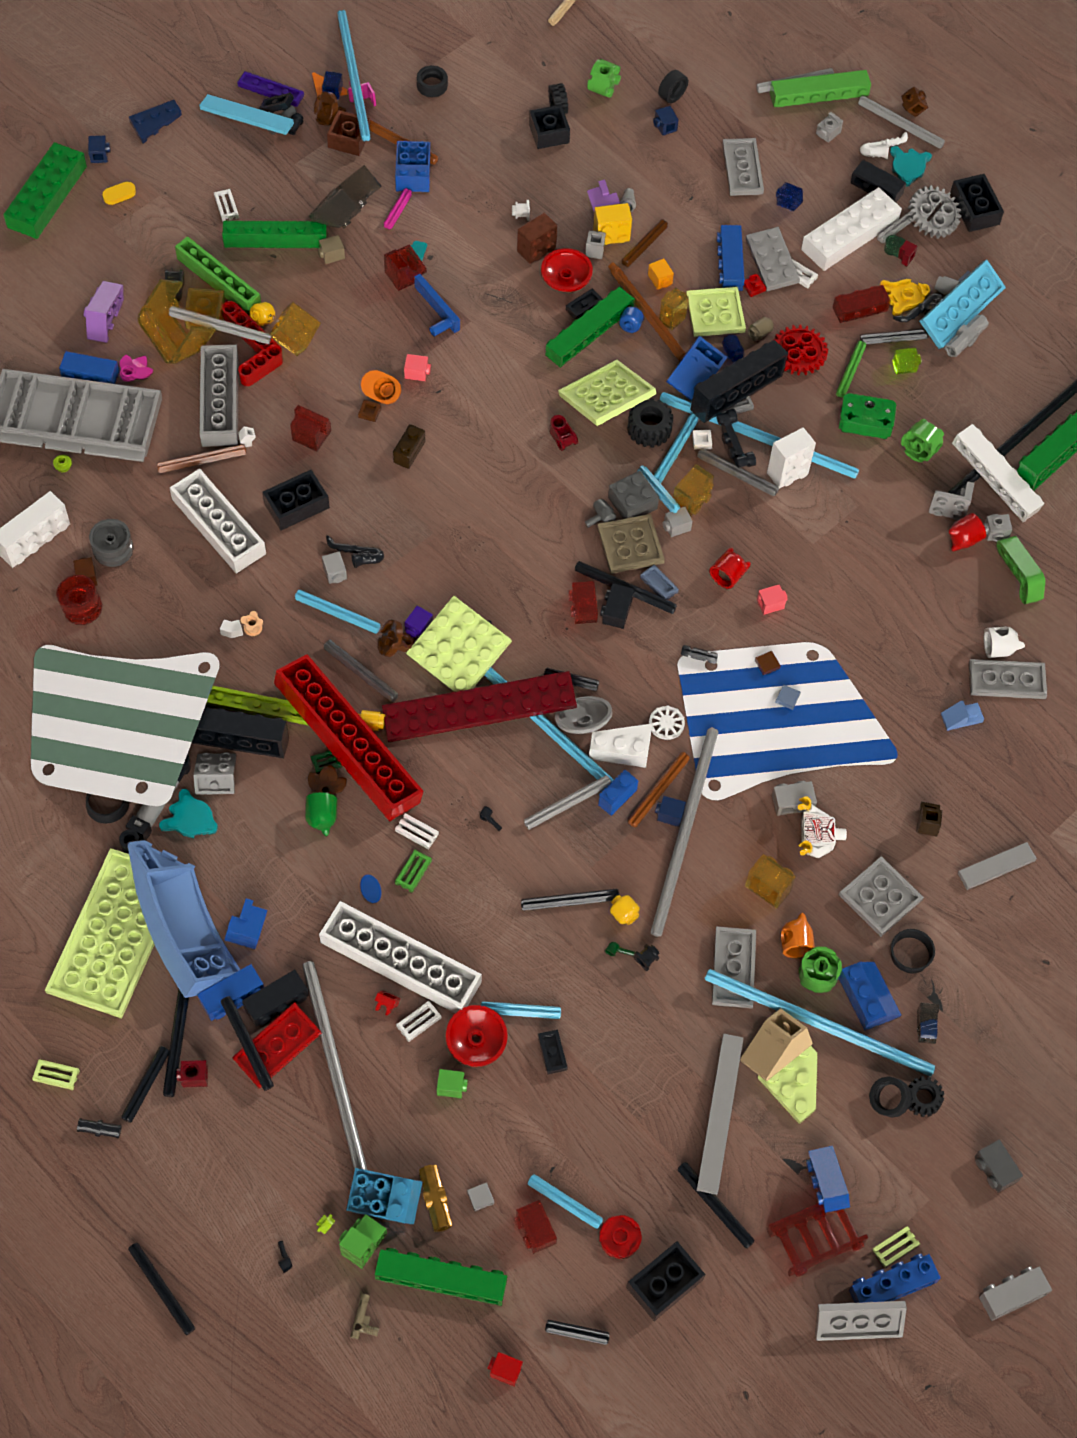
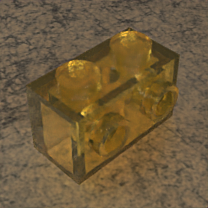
(673, 308)

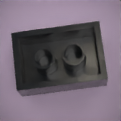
(977, 202)
(296, 499)
(665, 1281)

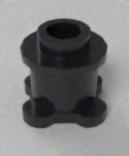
(647, 956)

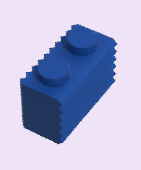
(618, 792)

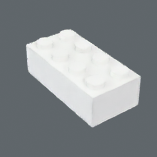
(32, 529)

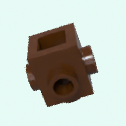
(914, 101)

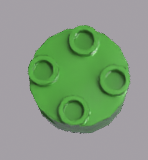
(604, 78)
(922, 441)
(820, 970)

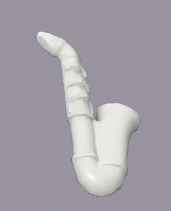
(881, 148)

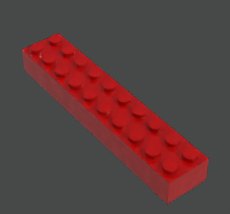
(348, 737)

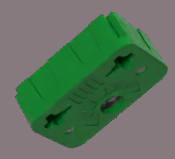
(867, 415)

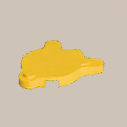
(905, 294)

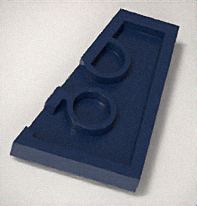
(151, 120)

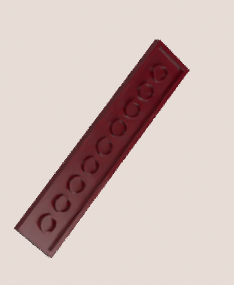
(479, 706)

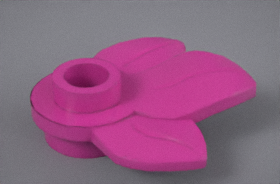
(136, 368)

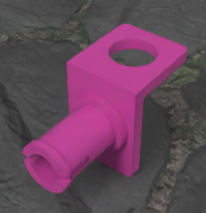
(367, 92)

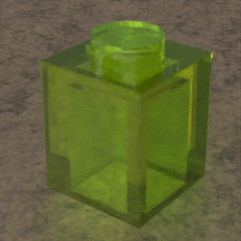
(906, 361)

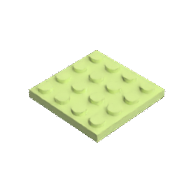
(607, 392)
(458, 646)

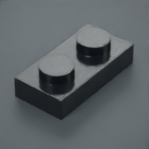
(277, 103)
(583, 303)
(552, 1052)

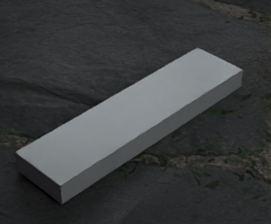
(997, 866)

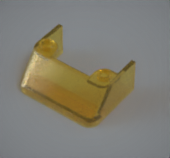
(165, 330)

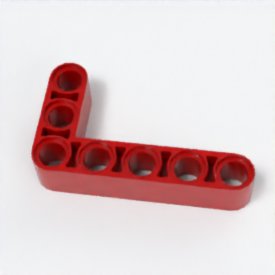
(268, 355)

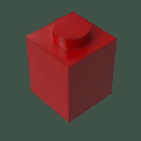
(505, 1368)

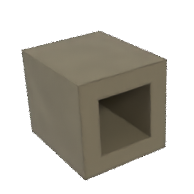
(331, 249)

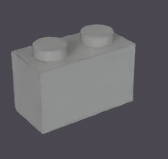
(787, 797)

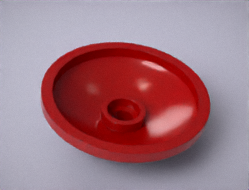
(566, 270)
(478, 1022)

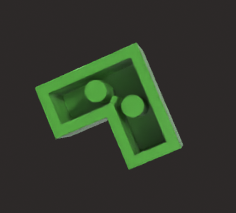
(361, 1240)

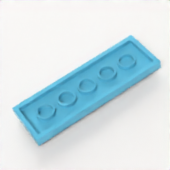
(962, 304)

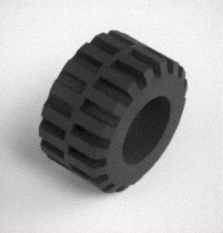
(650, 411)

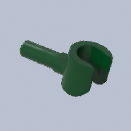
(614, 947)

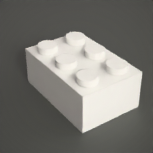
(791, 458)

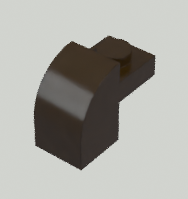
(929, 819)

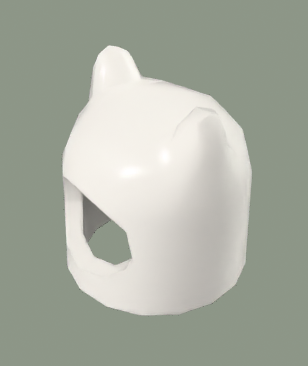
(1001, 642)

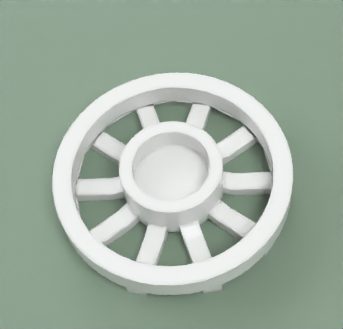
(667, 722)

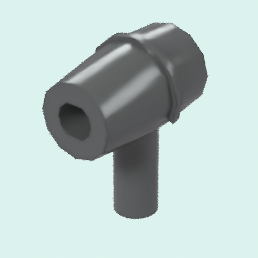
(603, 511)

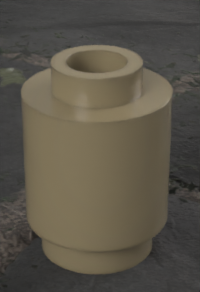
(760, 328)

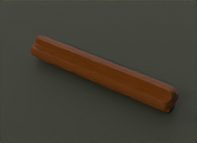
(644, 243)

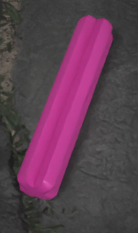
(397, 208)

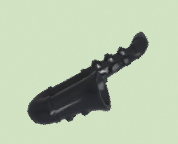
(928, 304)
(360, 555)

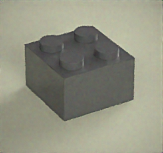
(633, 496)

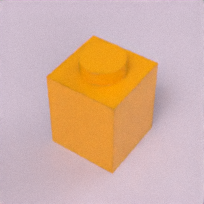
(660, 274)

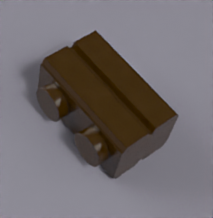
(409, 446)

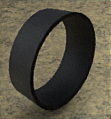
(107, 818)
(919, 935)

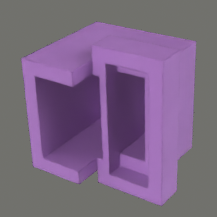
(601, 197)

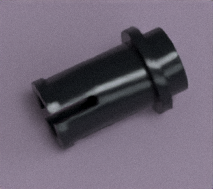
(298, 120)

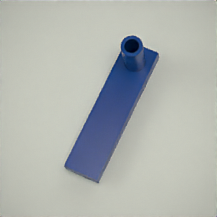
(449, 318)

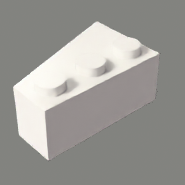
(622, 745)

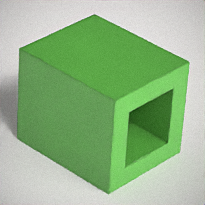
(451, 1083)

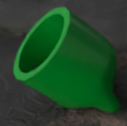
(321, 811)

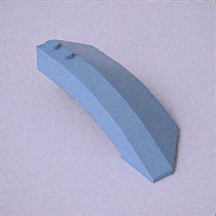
(179, 920)

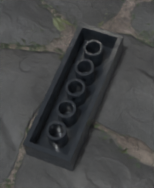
(738, 381)
(242, 732)

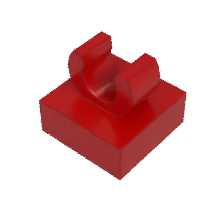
(754, 285)
(388, 1000)

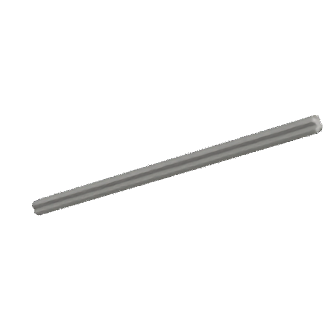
(684, 833)
(334, 1066)

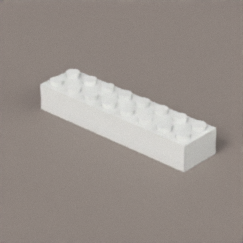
(400, 958)

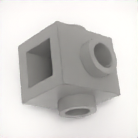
(997, 527)

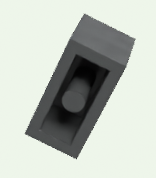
(998, 1166)

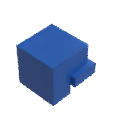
(247, 928)

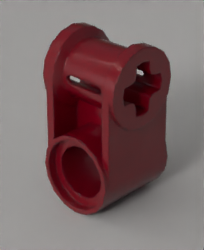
(563, 435)

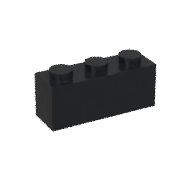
(870, 177)
(275, 998)

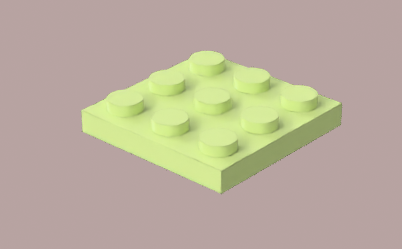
(715, 311)

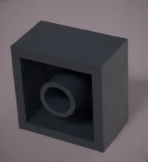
(549, 126)

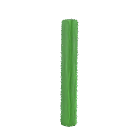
(851, 369)

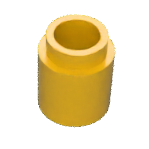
(373, 719)

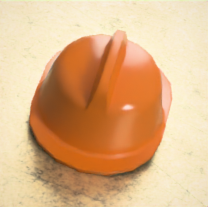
(381, 387)

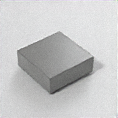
(480, 1197)

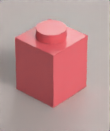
(416, 367)
(771, 599)

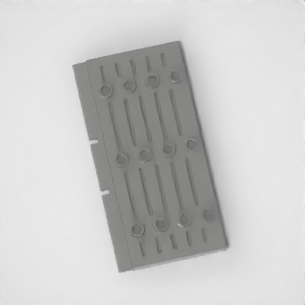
(77, 415)

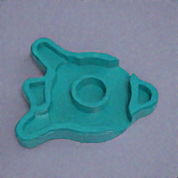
(909, 165)
(190, 817)

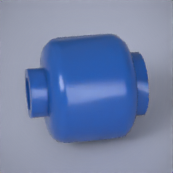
(631, 319)

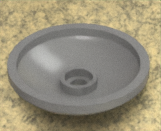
(589, 716)

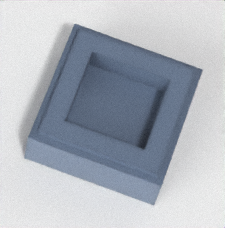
(788, 697)

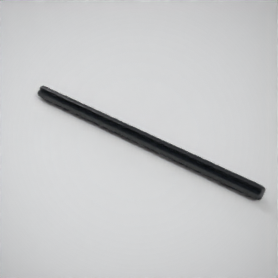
(1022, 433)

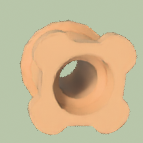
(252, 624)

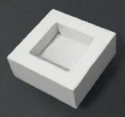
(702, 439)

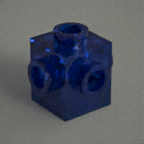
(789, 196)

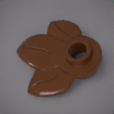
(327, 780)

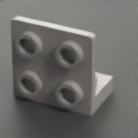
(950, 504)
(214, 773)

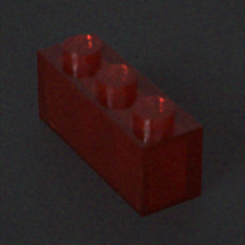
(861, 303)

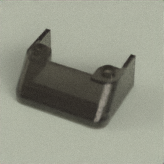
(346, 199)

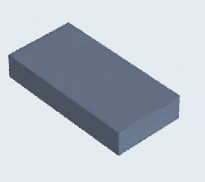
(659, 583)

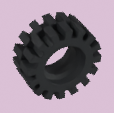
(558, 96)
(935, 1090)

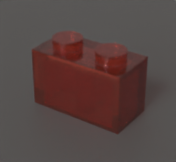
(584, 602)
(536, 1227)

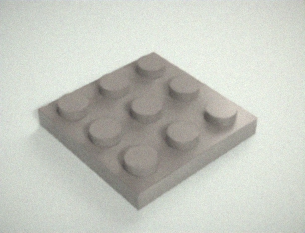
(881, 896)

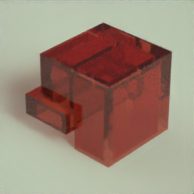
(402, 266)
(309, 428)

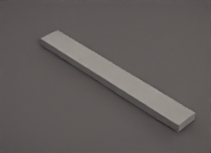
(720, 1114)

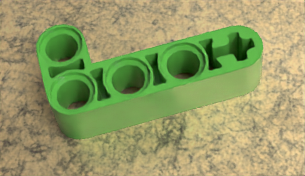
(1024, 569)

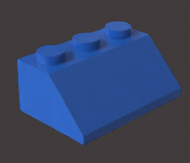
(868, 994)

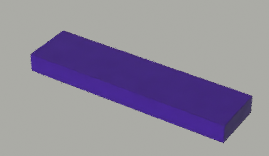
(268, 87)

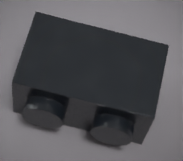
(617, 606)

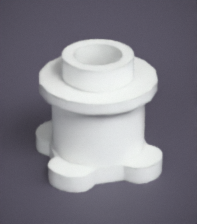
(521, 210)

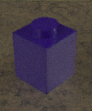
(418, 622)

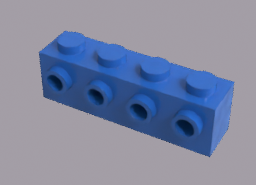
(897, 1282)

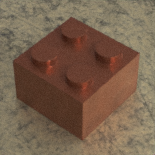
(345, 134)
(537, 238)

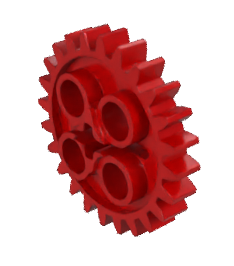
(804, 349)

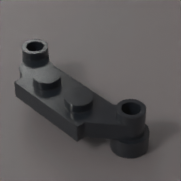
(731, 440)

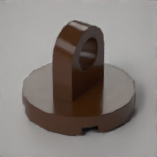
(326, 108)
(392, 639)

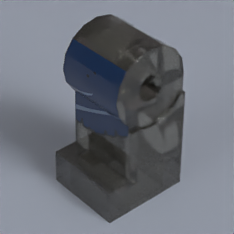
(927, 1023)

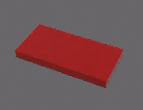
(280, 1042)

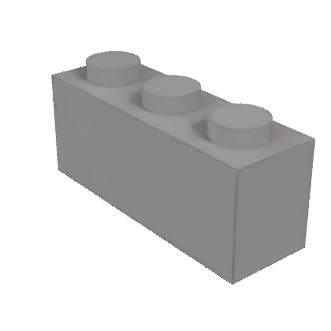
(1015, 1292)

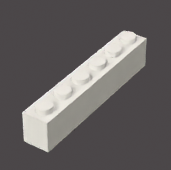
(998, 473)

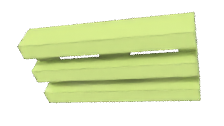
(58, 1083)
(910, 1237)

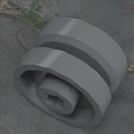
(111, 542)

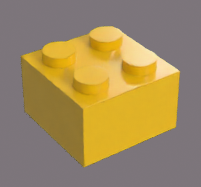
(614, 221)

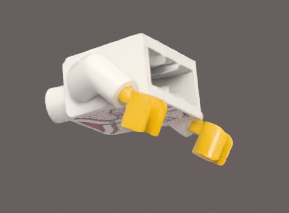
(817, 830)

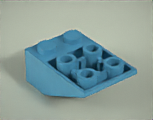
(384, 1196)

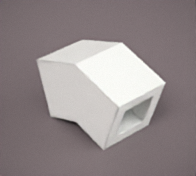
(246, 436)
(231, 629)

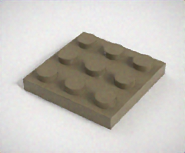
(630, 543)

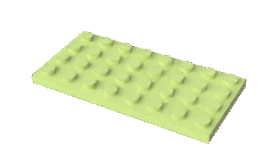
(106, 943)

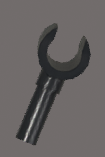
(485, 815)
(285, 1264)

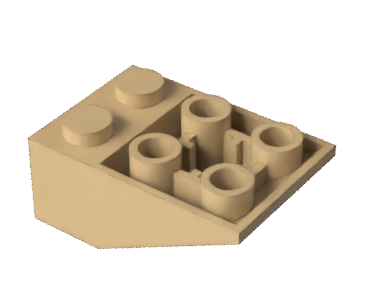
(776, 1044)

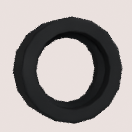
(673, 86)
(432, 90)
(875, 1094)

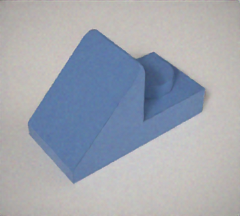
(962, 715)

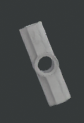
(966, 335)

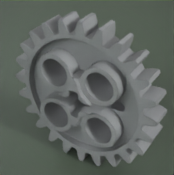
(944, 220)

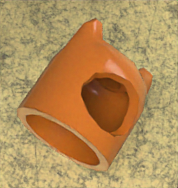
(797, 937)

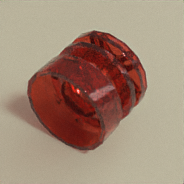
(79, 599)

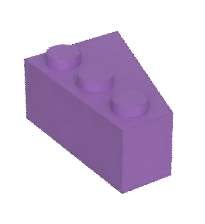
(102, 309)

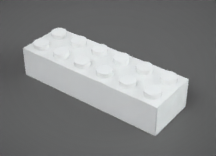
(851, 229)
(218, 521)

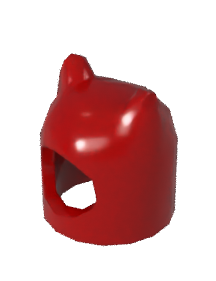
(966, 532)
(731, 565)

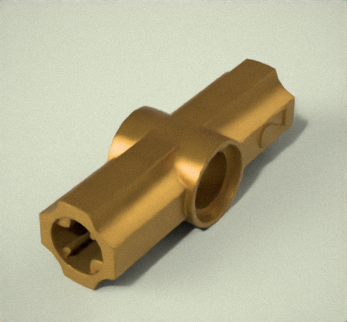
(435, 1198)

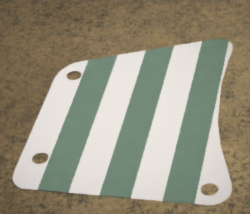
(116, 721)

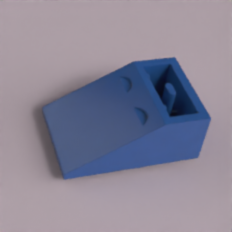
(413, 166)
(696, 366)

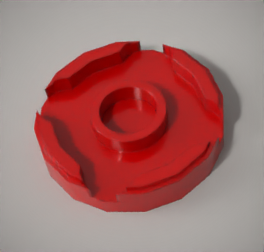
(620, 1236)

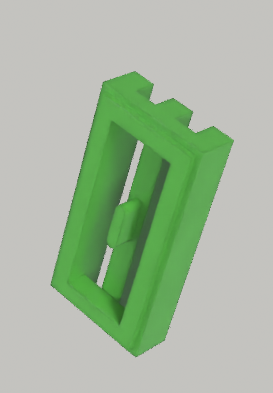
(406, 885)

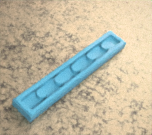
(246, 114)

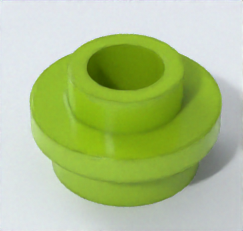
(62, 467)
(325, 1223)

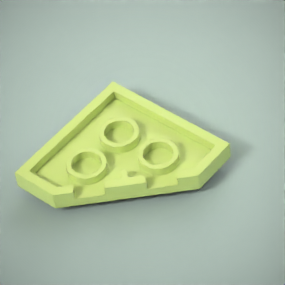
(796, 1085)

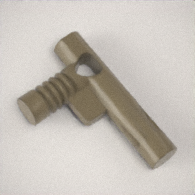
(363, 1320)

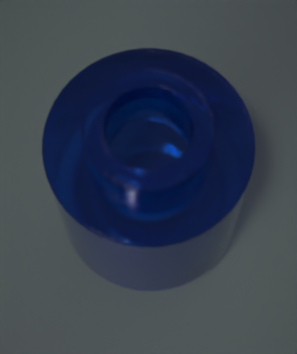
(733, 347)

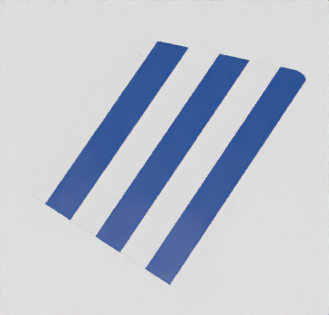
(769, 740)

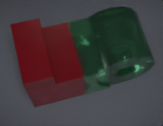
(900, 248)

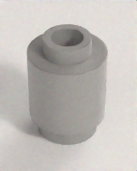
(945, 285)

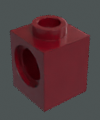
(199, 1079)

